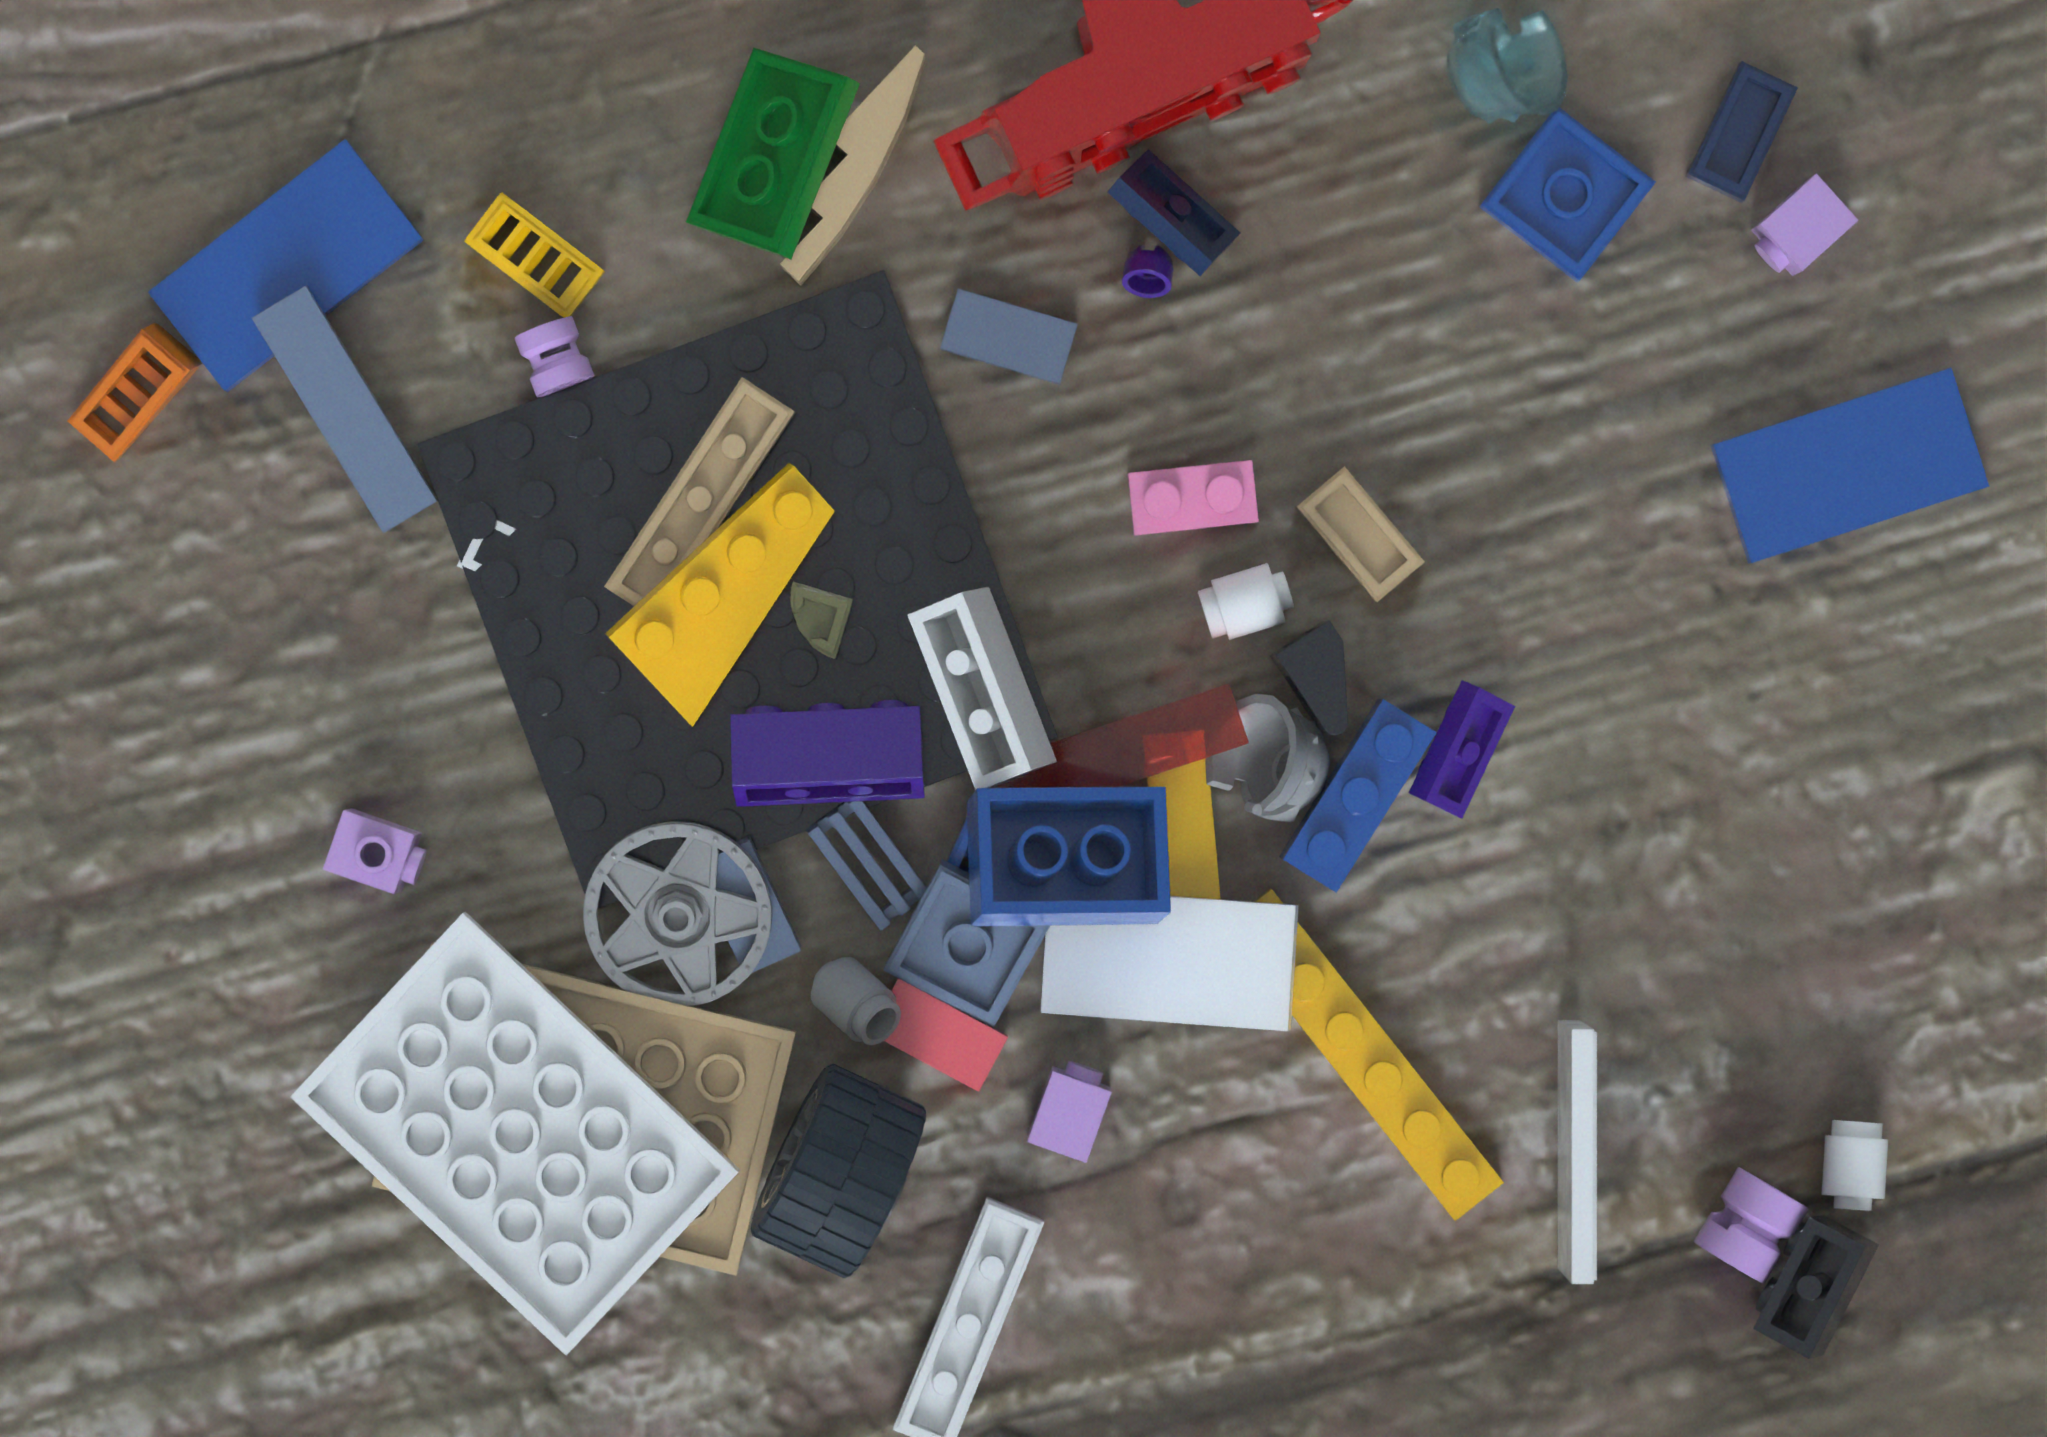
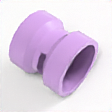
(560, 369)

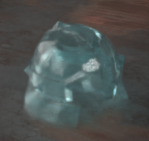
(1506, 73)

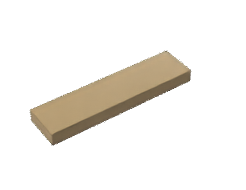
(703, 489)

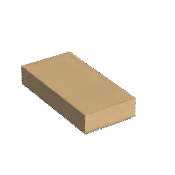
(1360, 534)

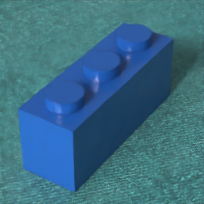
(1357, 794)

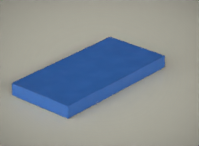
(320, 230)
(1849, 465)

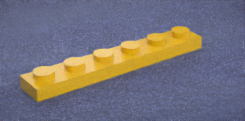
(1386, 1081)

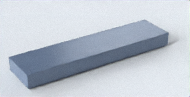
(344, 409)

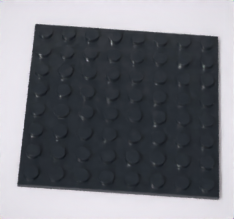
(585, 477)

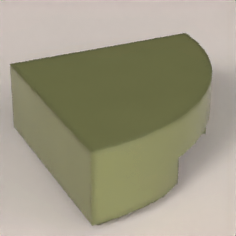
(820, 617)

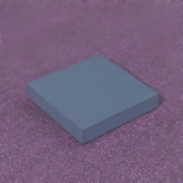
(957, 961)

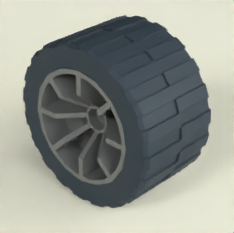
(839, 1171)

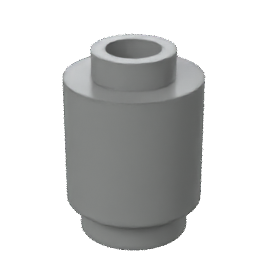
(855, 1001)

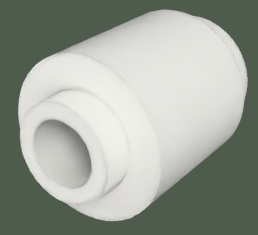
(1246, 602)
(1855, 1164)

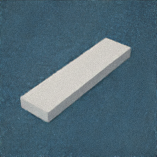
(969, 1321)

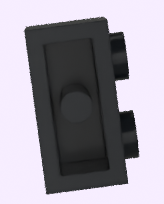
(1814, 1286)

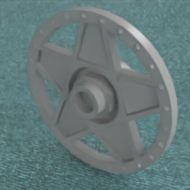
(677, 913)

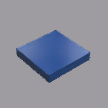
(1567, 194)

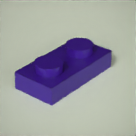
(1461, 749)

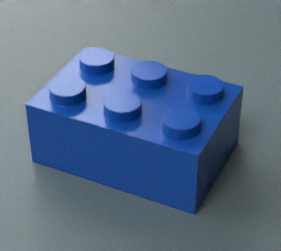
(1068, 856)

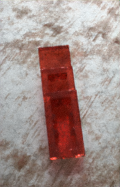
(1143, 744)

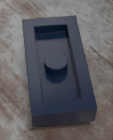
(1173, 212)

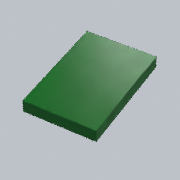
(772, 153)

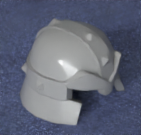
(1280, 765)

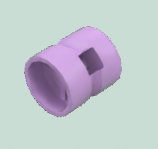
(1751, 1225)

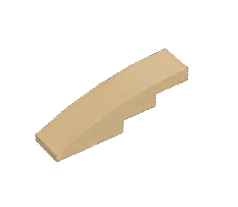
(867, 145)

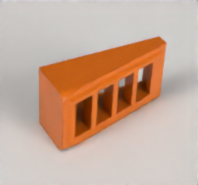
(167, 351)

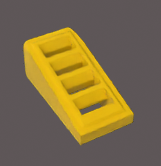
(493, 221)

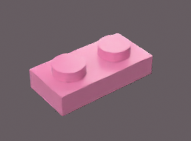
(1193, 497)

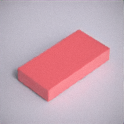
(945, 1036)

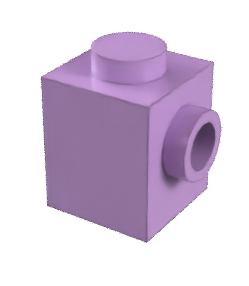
(375, 852)

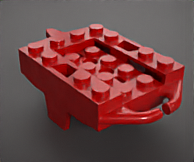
(1139, 76)

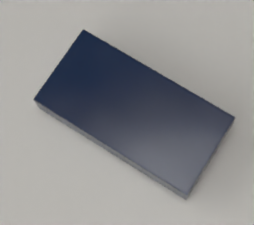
(1741, 131)

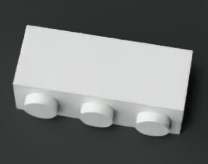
(982, 688)

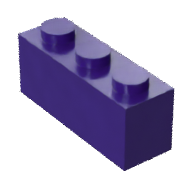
(827, 754)

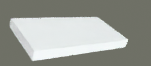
(1196, 966)
(1577, 1151)

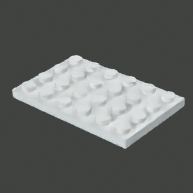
(515, 1133)

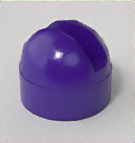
(1148, 272)

